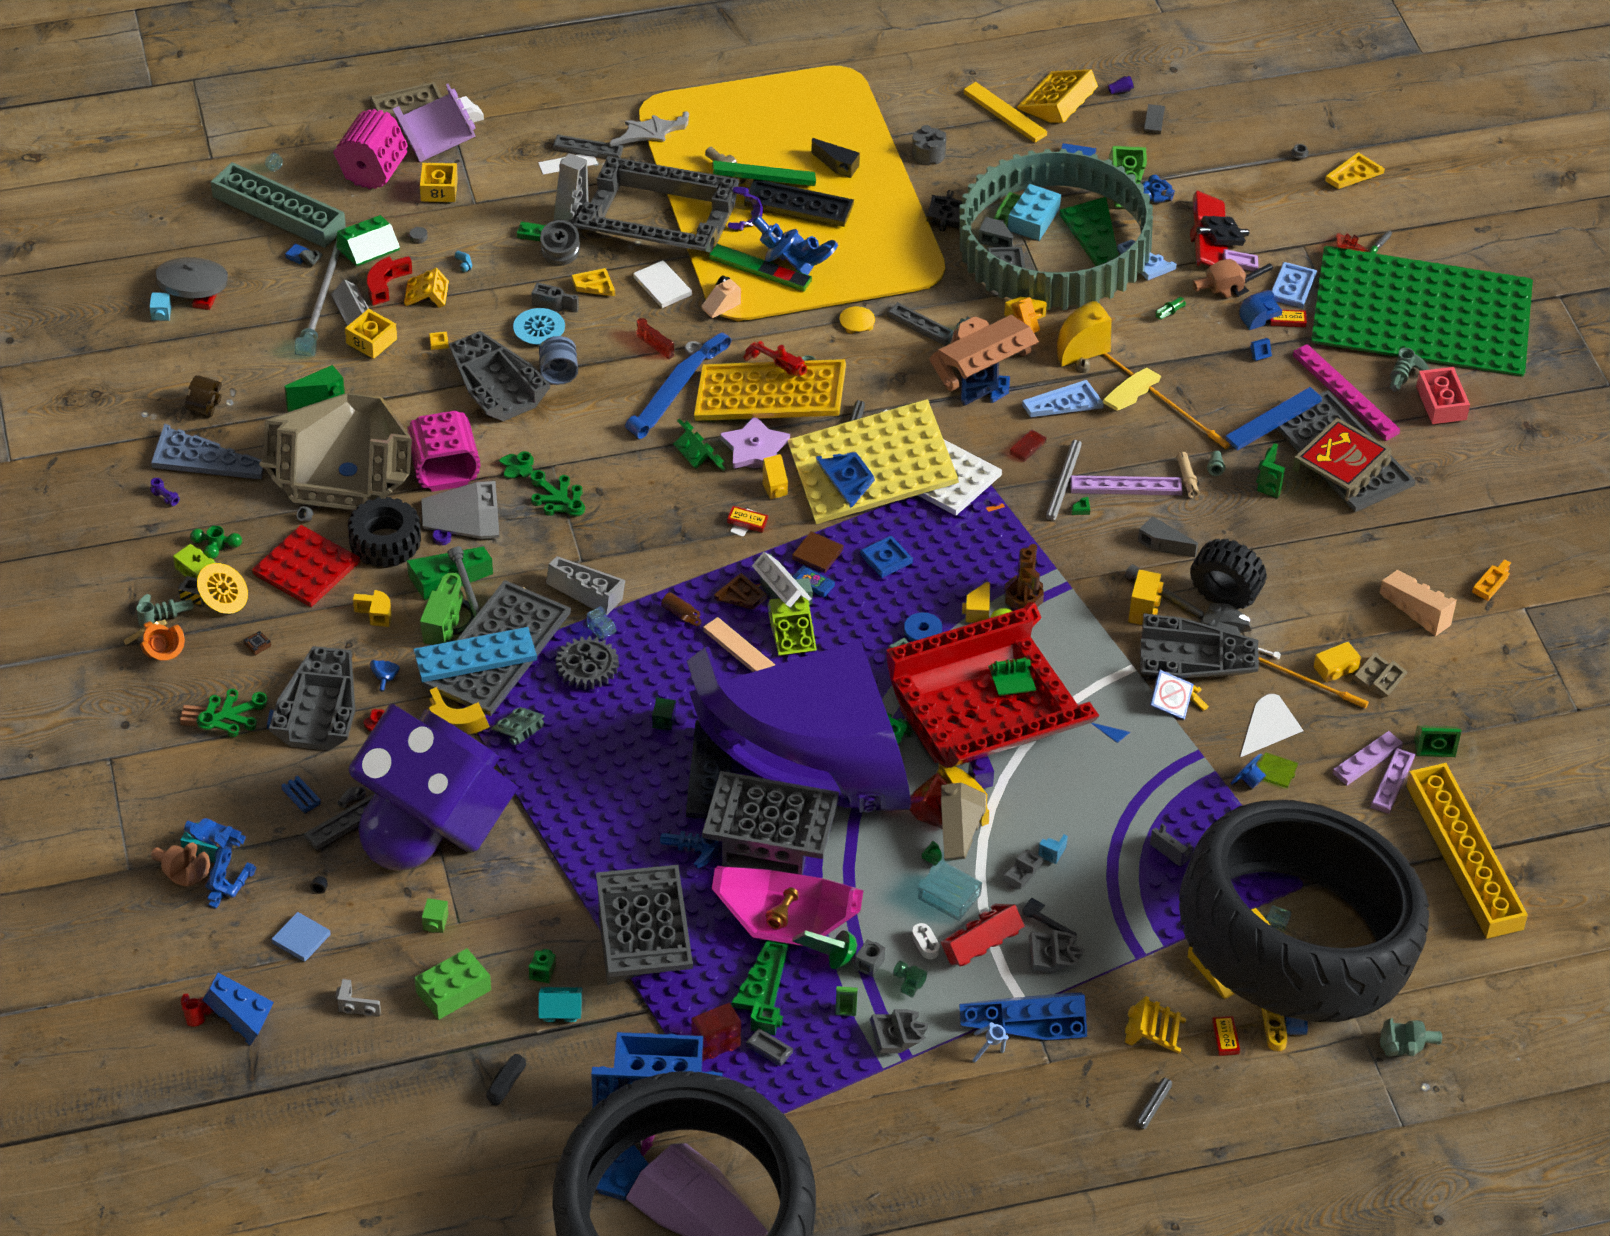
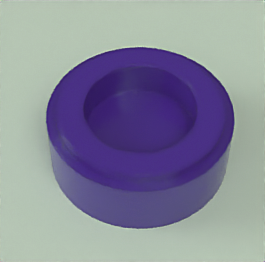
(441, 538)

